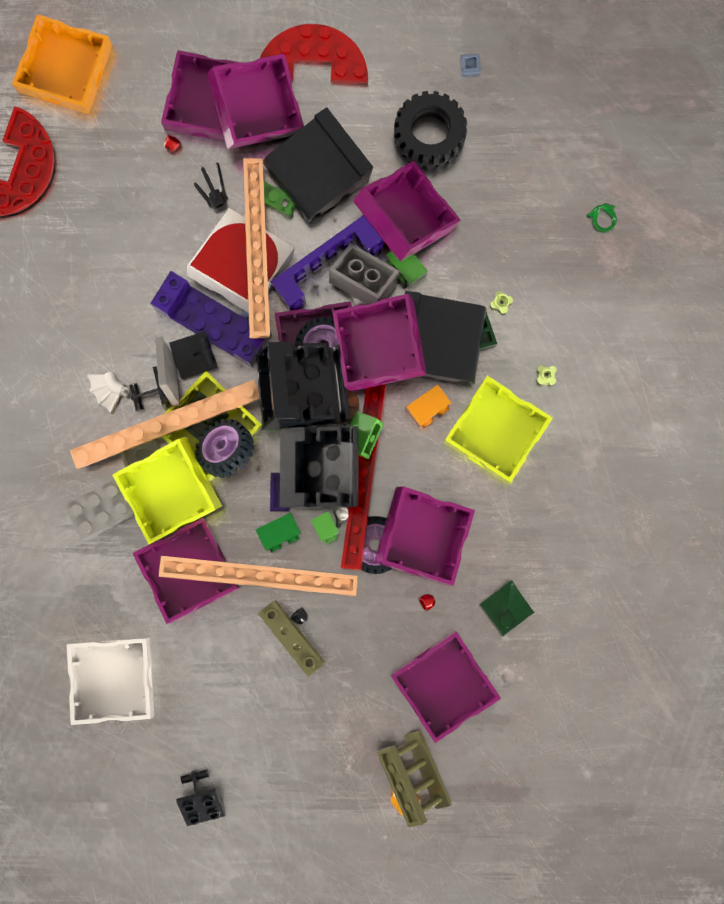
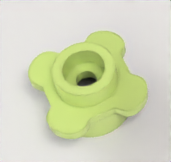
(501, 297)
(541, 376)

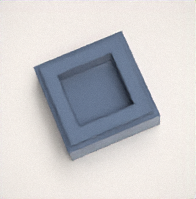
(470, 64)

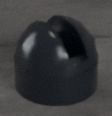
(299, 616)

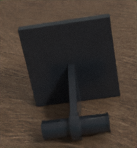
(193, 354)
(136, 396)
(200, 805)

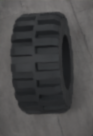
(430, 106)

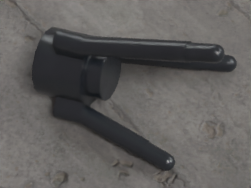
(217, 199)

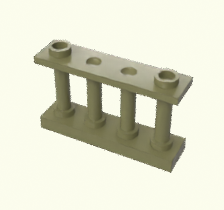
(291, 637)
(401, 784)

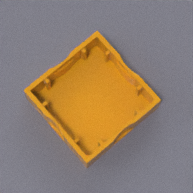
(62, 64)

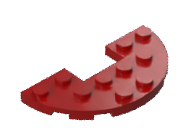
(320, 45)
(32, 164)

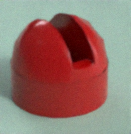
(171, 142)
(427, 601)

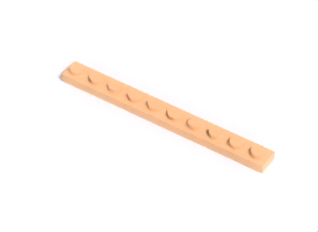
(256, 248)
(165, 424)
(257, 576)

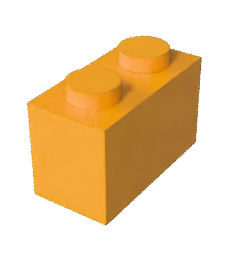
(428, 406)

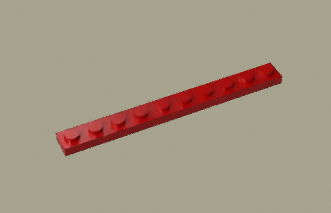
(358, 516)

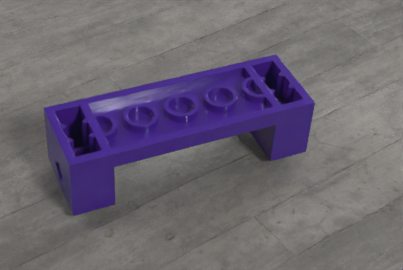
(359, 231)
(201, 313)

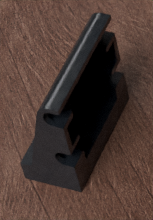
(318, 165)
(449, 336)
(301, 385)
(319, 467)

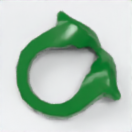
(610, 211)

